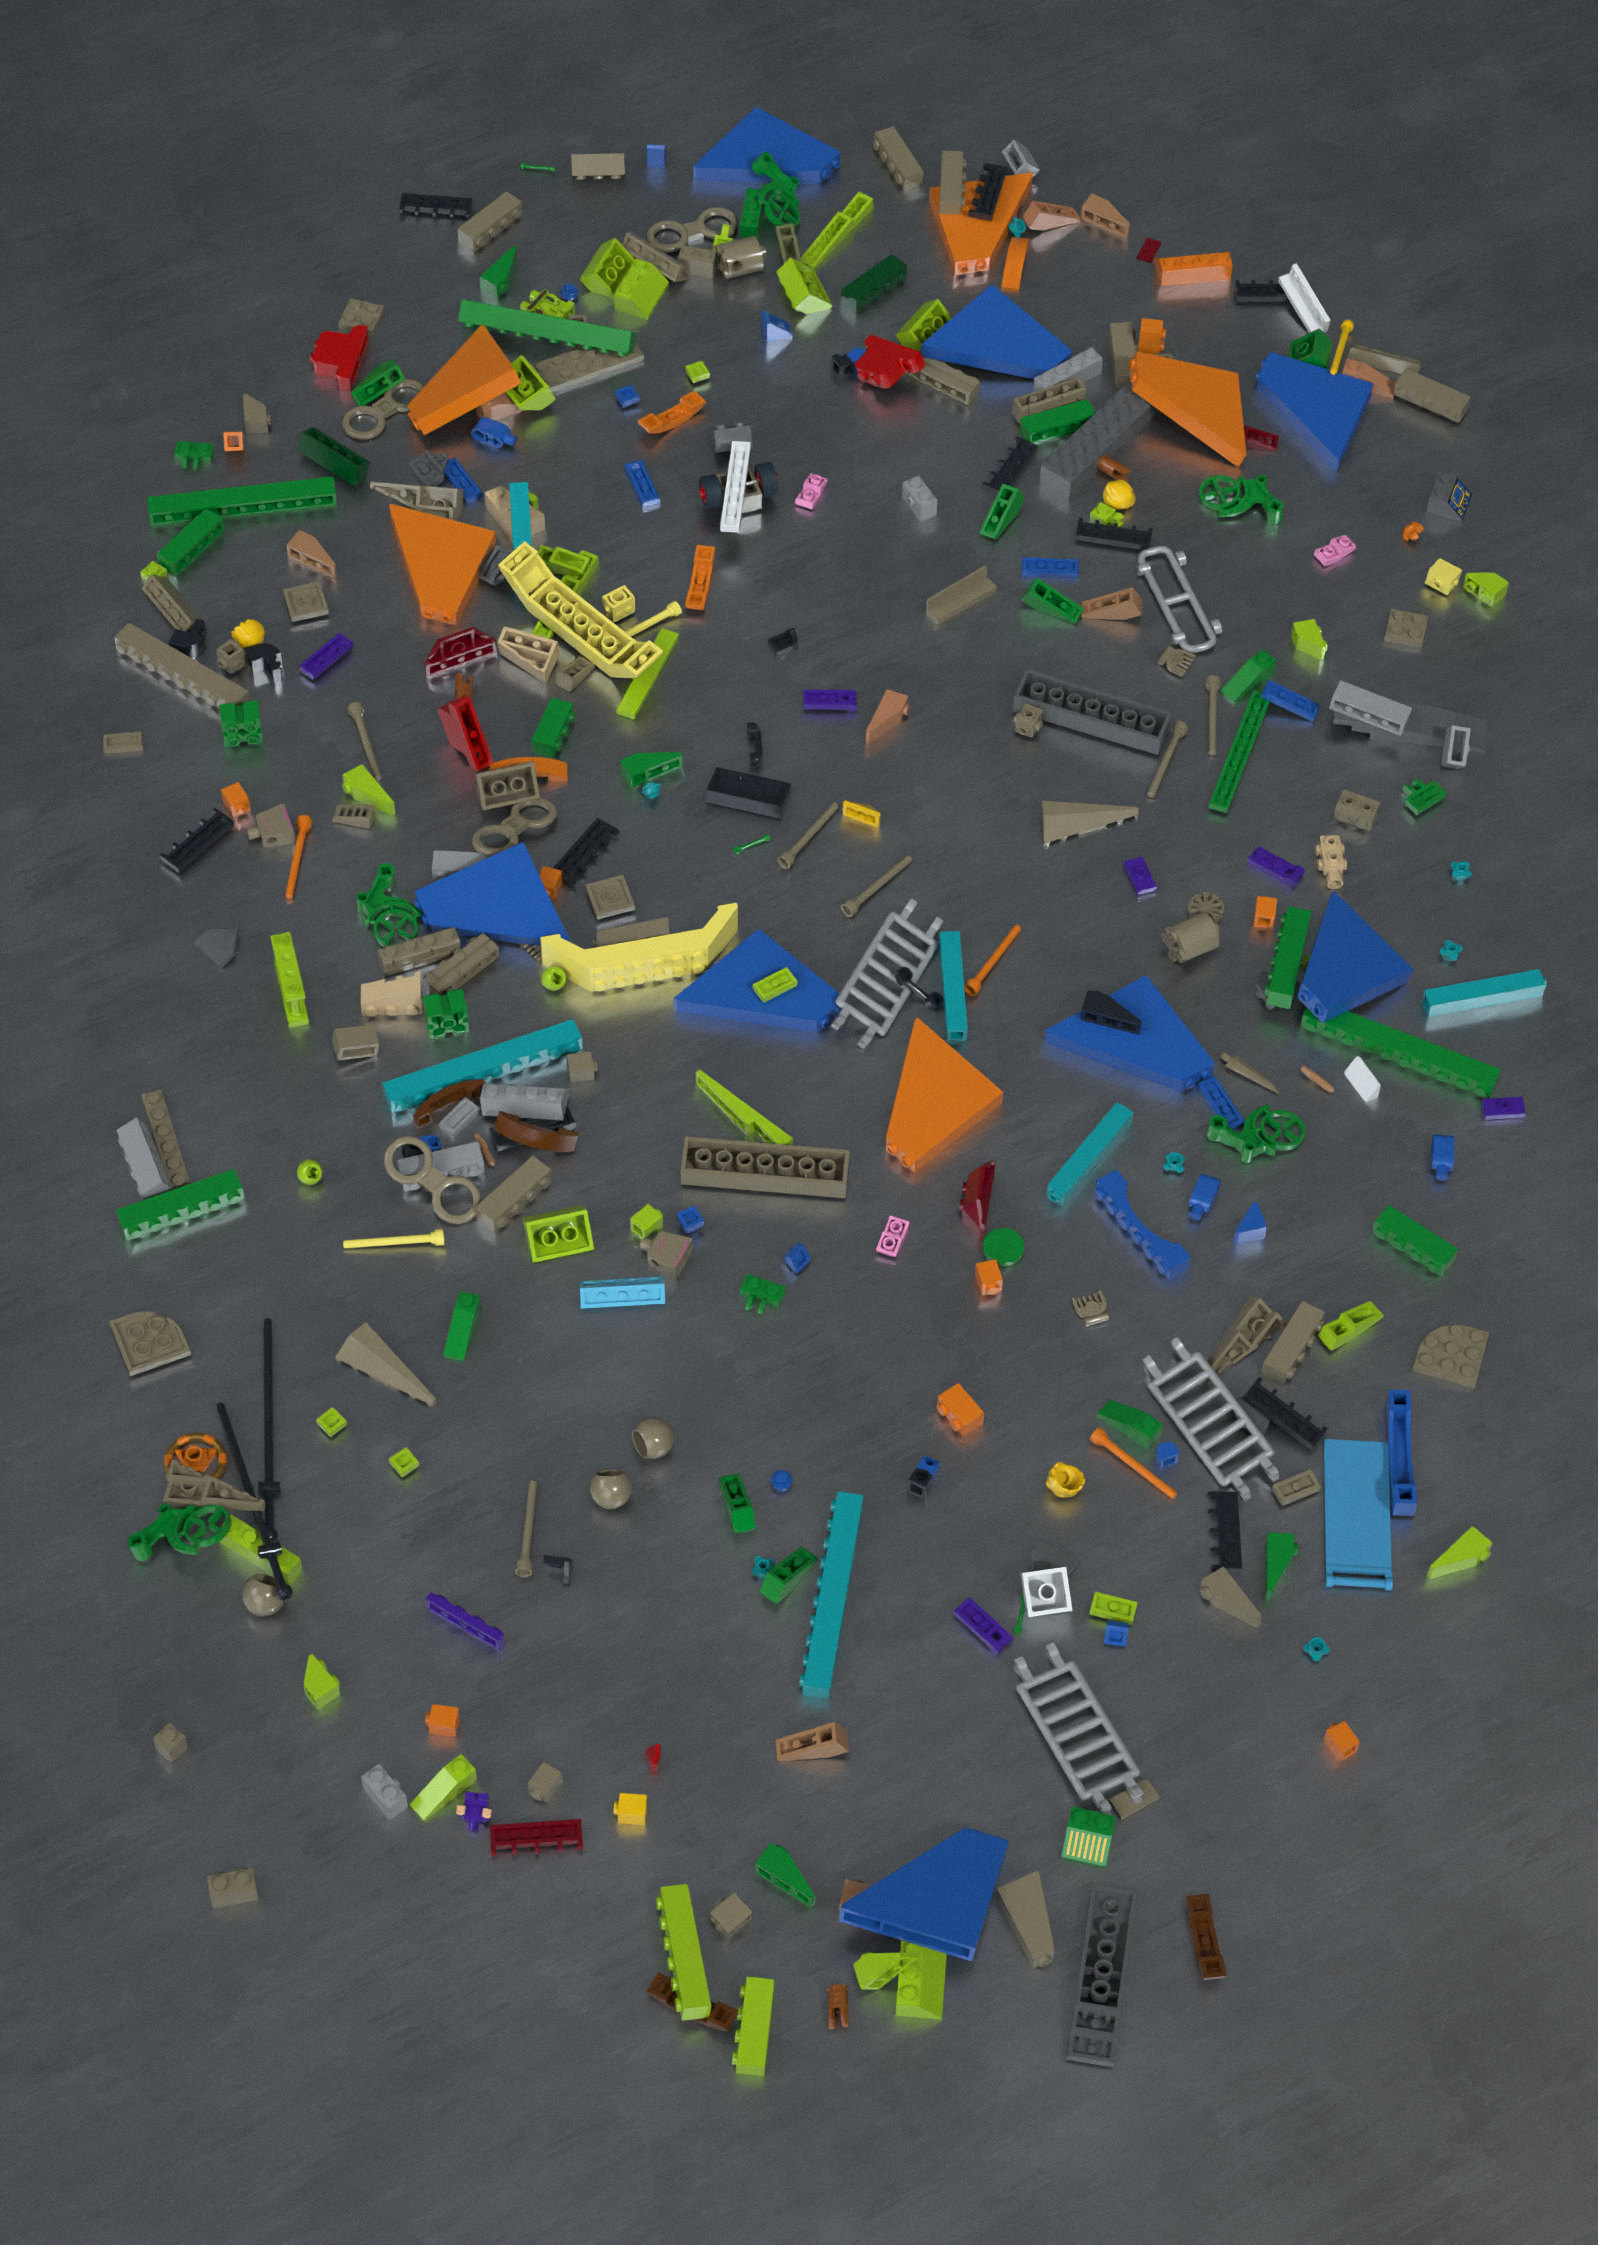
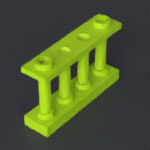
(289, 979)

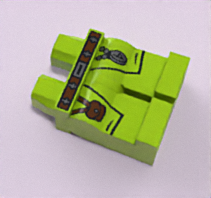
(548, 305)

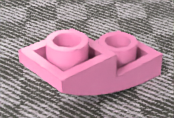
(811, 491)
(1336, 550)
(893, 1236)

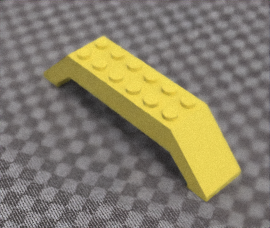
(574, 617)
(644, 958)

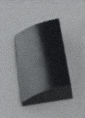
(748, 792)

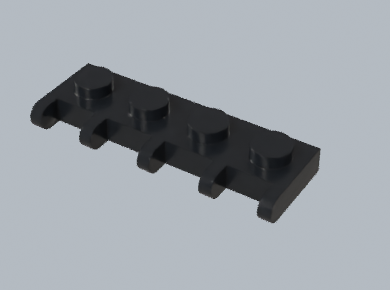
(989, 192)
(435, 205)
(1260, 292)
(1012, 467)
(1113, 535)
(198, 841)
(584, 849)
(568, 1123)
(1283, 1415)
(1227, 1531)

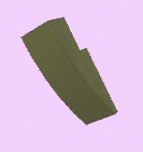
(787, 242)

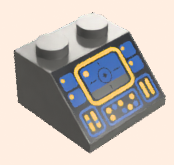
(1449, 498)

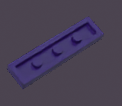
(458, 1616)

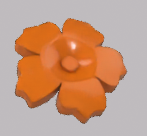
(1410, 531)

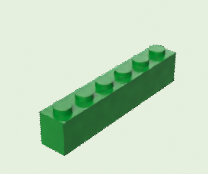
(1288, 957)
(180, 1204)

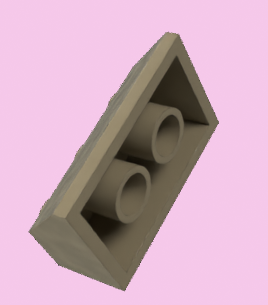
(598, 165)
(507, 785)

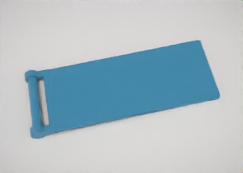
(1357, 1512)

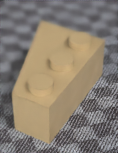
(499, 506)
(529, 651)
(393, 997)

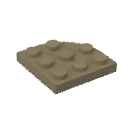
(148, 1341)
(1452, 1354)

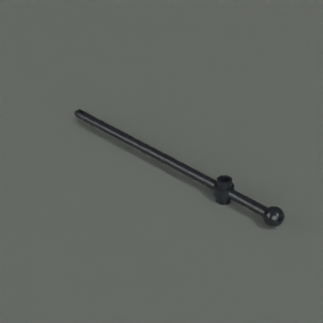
(269, 1487)
(269, 1549)

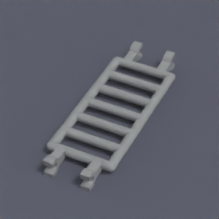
(867, 959)
(1232, 1404)
(1053, 1740)

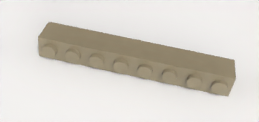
(179, 667)

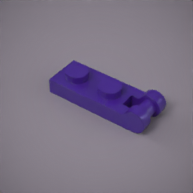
(830, 699)
(1276, 866)
(982, 1625)

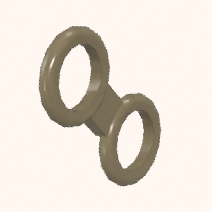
(692, 230)
(380, 410)
(514, 826)
(431, 1179)

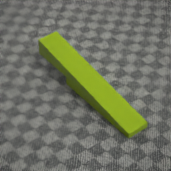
(838, 229)
(575, 583)
(740, 1113)

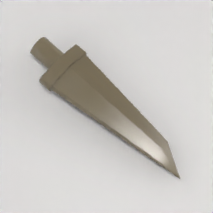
(1240, 1066)

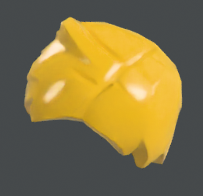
(1119, 494)
(248, 633)
(1065, 1480)

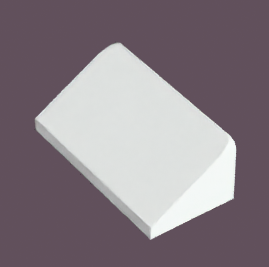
(1362, 1079)

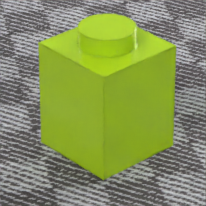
(646, 1222)

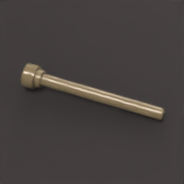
(1212, 684)
(356, 712)
(1178, 730)
(787, 858)
(851, 906)
(524, 1566)

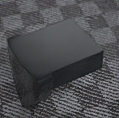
(784, 642)
(560, 1562)

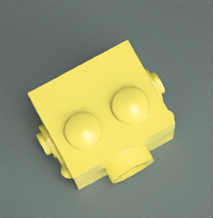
(1443, 576)
(618, 603)

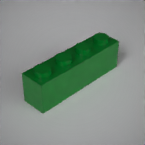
(1055, 422)
(190, 542)
(1415, 1240)

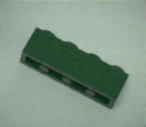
(873, 283)
(333, 456)

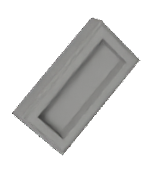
(459, 1117)

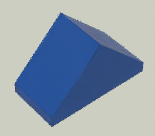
(656, 155)
(774, 327)
(1251, 1227)

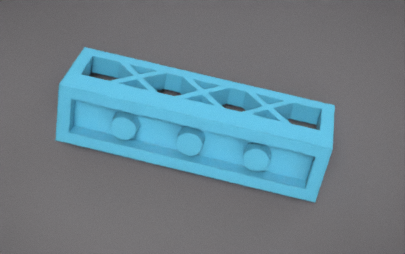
(622, 1292)

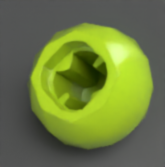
(553, 978)
(309, 1172)

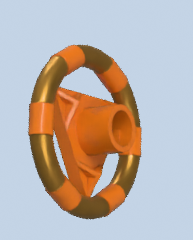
(195, 1456)

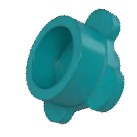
(1017, 226)
(651, 790)
(1460, 874)
(1453, 953)
(1177, 1158)
(758, 1570)
(1320, 1644)

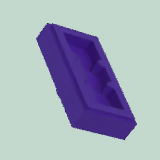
(1140, 875)
(1503, 1108)

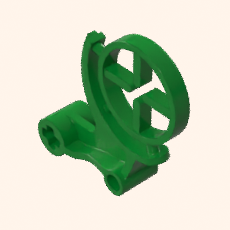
(782, 189)
(1254, 490)
(376, 902)
(1248, 1141)
(172, 1522)

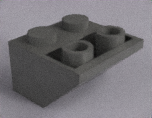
(723, 436)

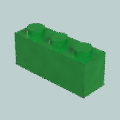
(751, 214)
(553, 727)

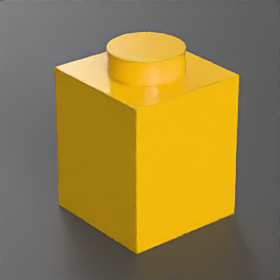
(631, 1808)

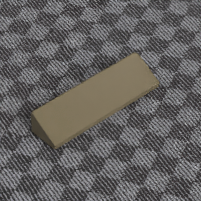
(1384, 360)

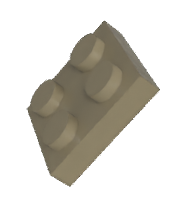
(361, 313)
(305, 601)
(1406, 628)
(610, 897)

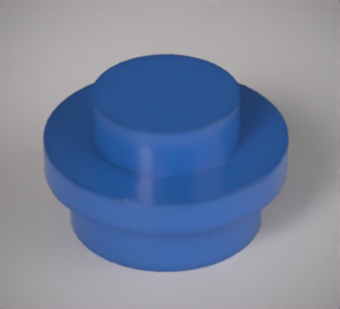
(569, 292)
(781, 1480)

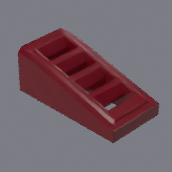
(1251, 443)

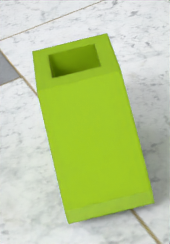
(1486, 586)
(1308, 638)
(319, 1684)

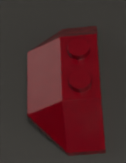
(459, 650)
(977, 1198)

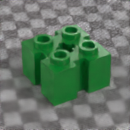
(241, 723)
(446, 1013)

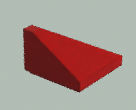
(653, 1757)

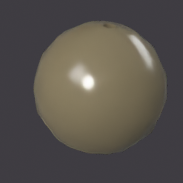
(653, 1437)
(610, 1488)
(260, 1595)

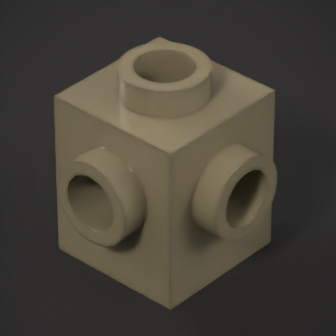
(230, 656)
(1028, 720)

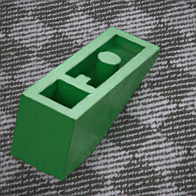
(498, 276)
(377, 382)
(1002, 511)
(1050, 601)
(1250, 676)
(648, 766)
(462, 1325)
(1132, 1423)
(737, 1503)
(1278, 1558)
(787, 1574)
(780, 1869)

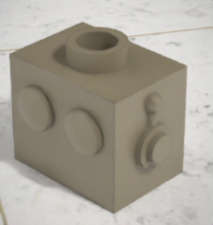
(730, 1915)

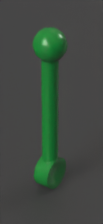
(523, 166)
(737, 849)
(1018, 1629)

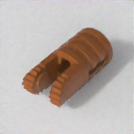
(1113, 468)
(463, 688)
(838, 2003)

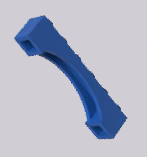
(1169, 1257)
(1399, 1450)

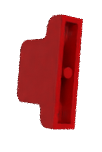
(340, 355)
(886, 362)
(465, 731)

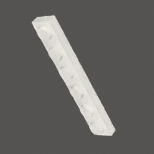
(735, 486)

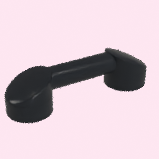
(753, 731)
(903, 978)

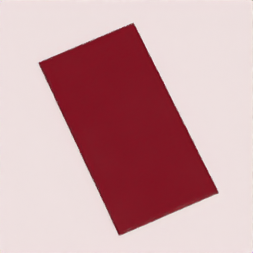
(1149, 250)

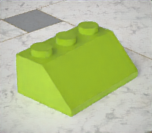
(607, 268)
(803, 287)
(640, 290)
(923, 324)
(533, 391)
(558, 1233)
(921, 1984)

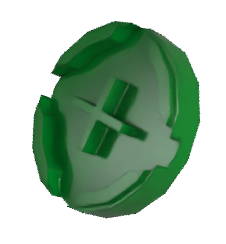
(1004, 1246)

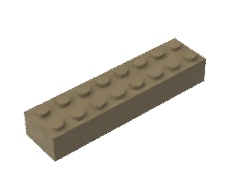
(765, 1167)

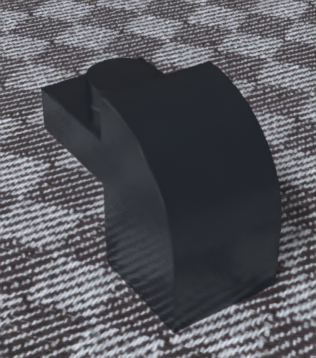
(191, 642)
(265, 657)

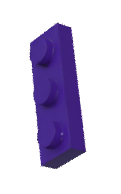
(326, 656)

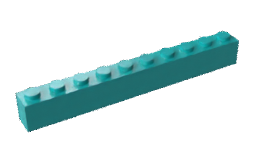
(484, 1064)
(832, 1595)

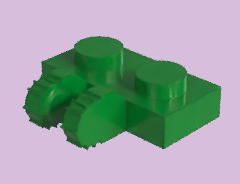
(193, 452)
(1424, 795)
(763, 1291)

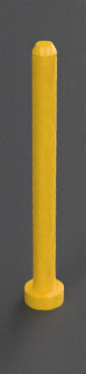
(1346, 327)

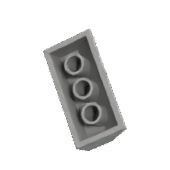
(524, 1101)

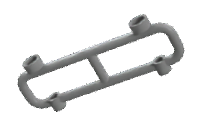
(1176, 560)

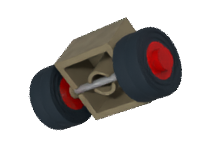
(758, 486)

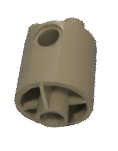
(740, 257)
(1191, 937)

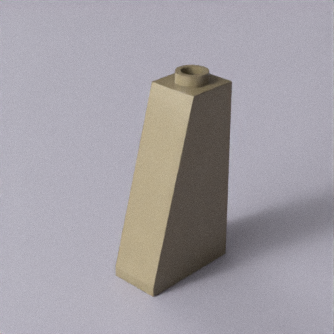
(632, 932)
(1028, 1917)

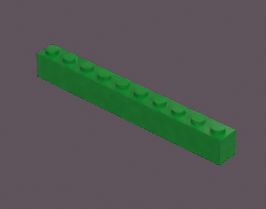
(547, 326)
(243, 500)
(1407, 1051)

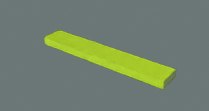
(643, 684)

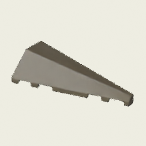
(428, 499)
(1069, 818)
(1249, 1329)
(372, 1355)
(194, 1488)

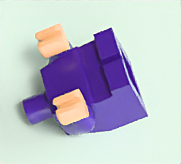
(475, 1809)

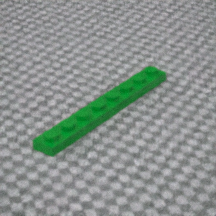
(1239, 753)

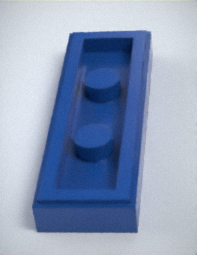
(460, 479)
(642, 483)
(1050, 567)
(1290, 700)
(1220, 1102)

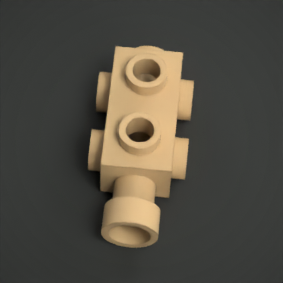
(1331, 860)

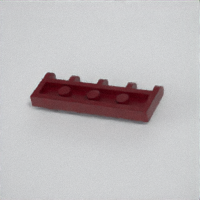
(536, 1835)

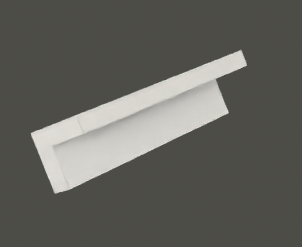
(1304, 300)

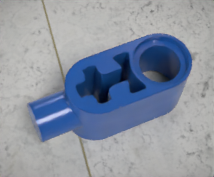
(493, 433)
(1442, 1155)
(1203, 1196)

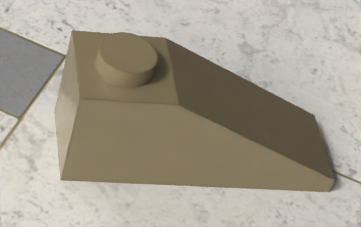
(1229, 1597)

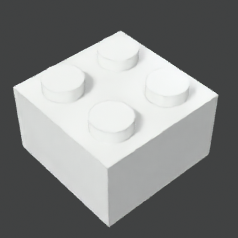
(1046, 1592)

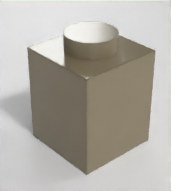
(581, 1067)
(170, 1742)
(545, 1782)

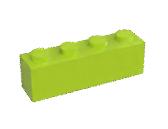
(245, 1540)
(755, 2026)

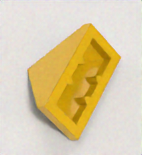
(862, 812)

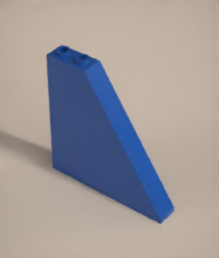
(760, 132)
(997, 337)
(1315, 402)
(493, 898)
(1348, 964)
(728, 990)
(1160, 1053)
(935, 1897)

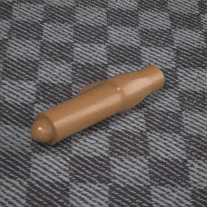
(1316, 1079)
(484, 1149)

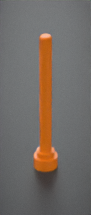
(303, 825)
(973, 985)
(1100, 1438)

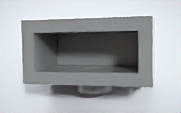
(1020, 158)
(919, 498)
(1456, 747)
(384, 1791)

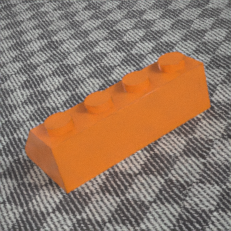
(1194, 268)

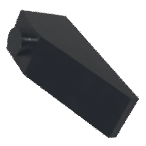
(1105, 1011)

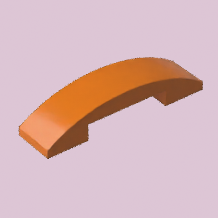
(1014, 264)
(671, 418)
(700, 577)
(544, 767)

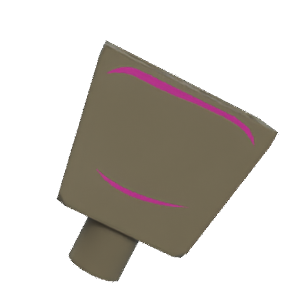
(273, 827)
(667, 1252)

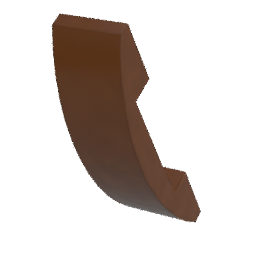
(470, 1089)
(535, 1136)
(1204, 1937)
(720, 2016)

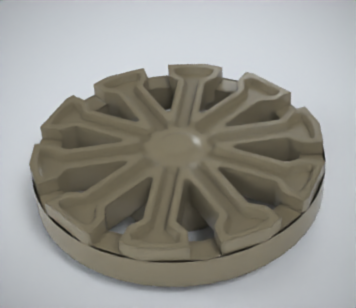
(1207, 907)

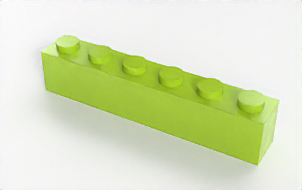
(684, 1952)

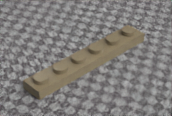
(165, 1138)

